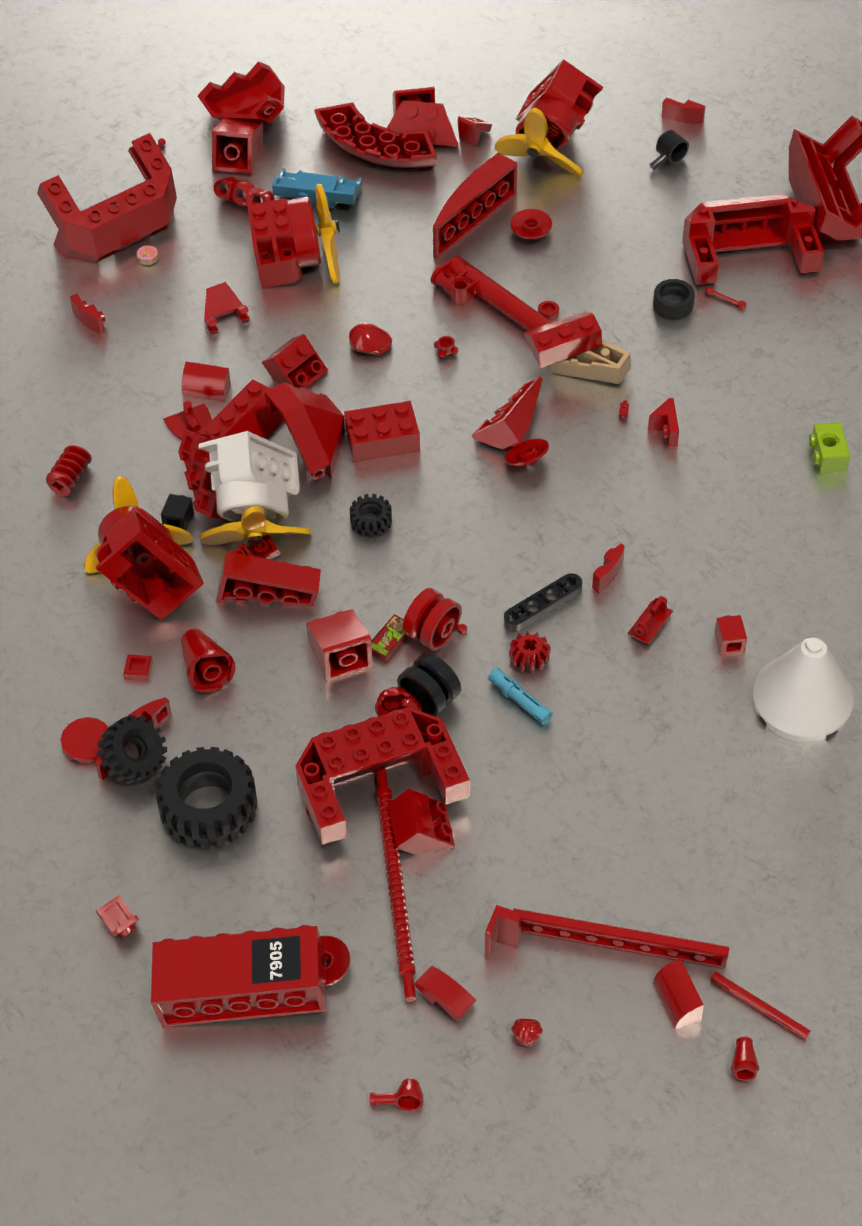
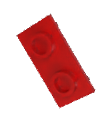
(651, 620)

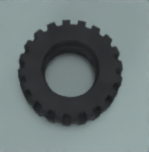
(200, 770)

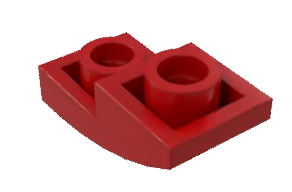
(688, 113)
(88, 314)
(264, 549)
(612, 564)
(446, 991)

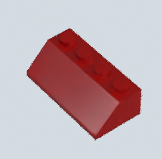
(246, 413)

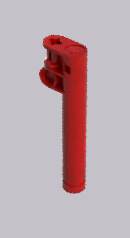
(466, 283)

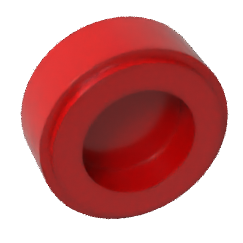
(549, 310)

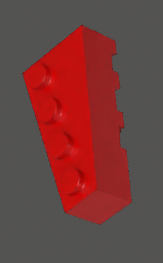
(267, 581)

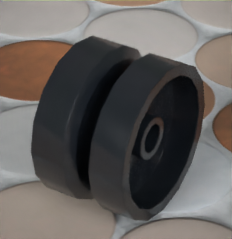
(431, 683)

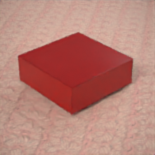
(138, 667)

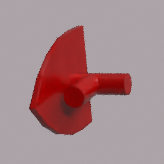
(190, 419)

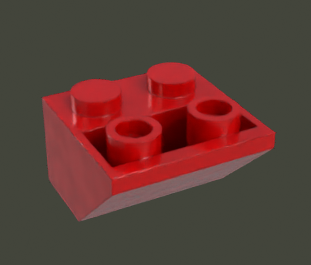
(295, 363)
(420, 823)

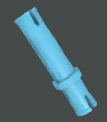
(512, 689)

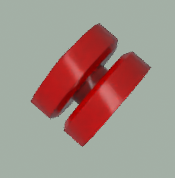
(432, 619)

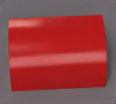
(205, 381)
(678, 994)

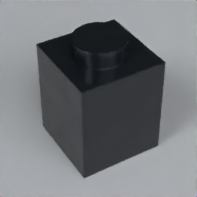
(177, 511)

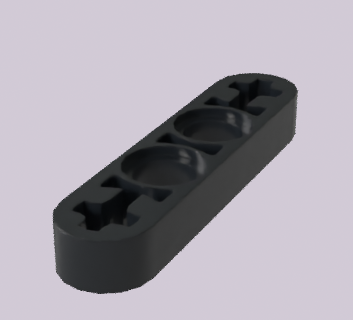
(540, 599)

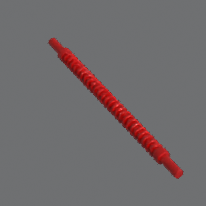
(405, 961)

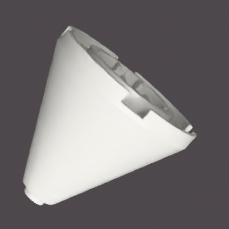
(803, 693)

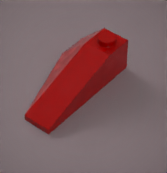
(511, 419)

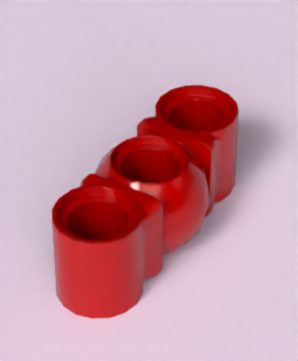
(236, 189)

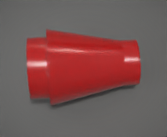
(744, 1061)

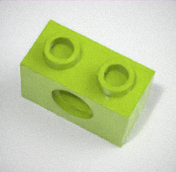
(829, 447)

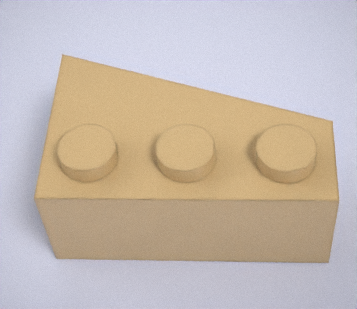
(600, 364)

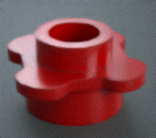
(445, 346)

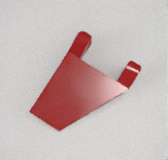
(220, 302)

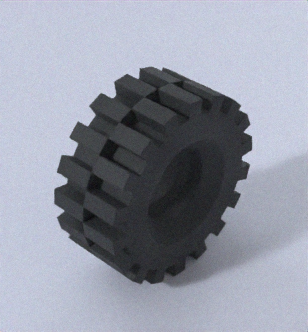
(144, 738)

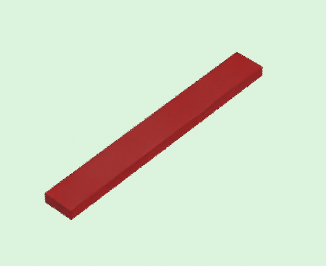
(624, 939)

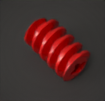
(68, 470)

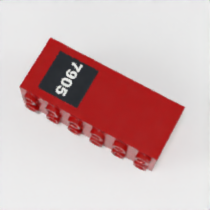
(238, 976)

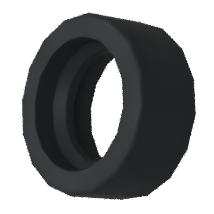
(673, 287)

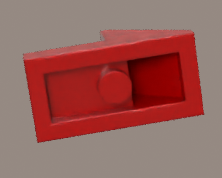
(471, 128)
(665, 420)

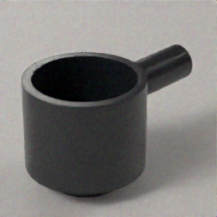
(671, 148)

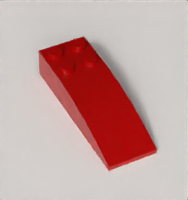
(474, 202)

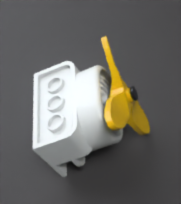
(250, 487)

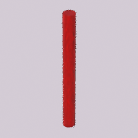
(760, 1005)

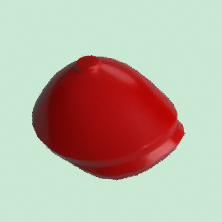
(369, 339)

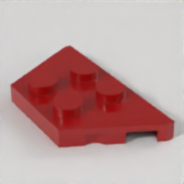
(424, 116)

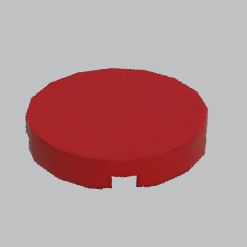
(81, 739)

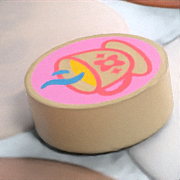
(147, 255)

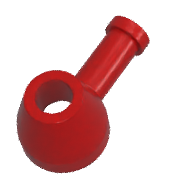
(408, 1096)

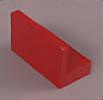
(503, 928)

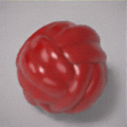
(527, 1031)

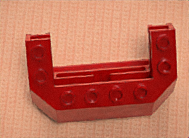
(822, 181)
(119, 219)

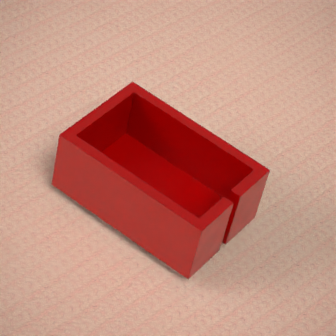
(382, 431)

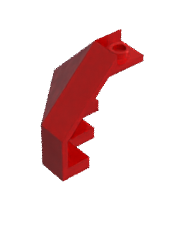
(248, 97)
(313, 424)
(196, 476)

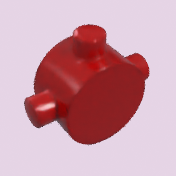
(624, 409)

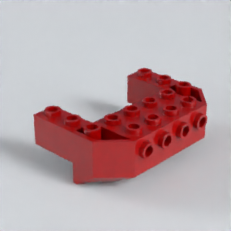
(748, 225)
(374, 743)

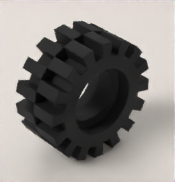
(370, 505)

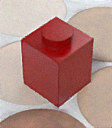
(730, 635)

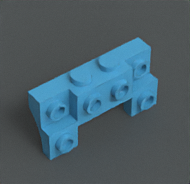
(303, 185)

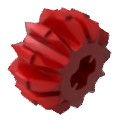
(529, 651)

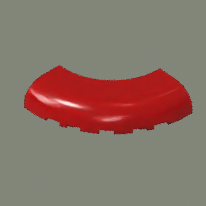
(373, 142)

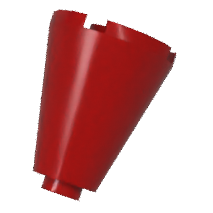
(206, 662)

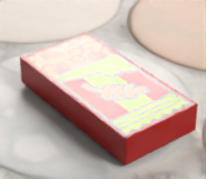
(388, 639)

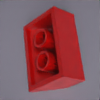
(564, 338)

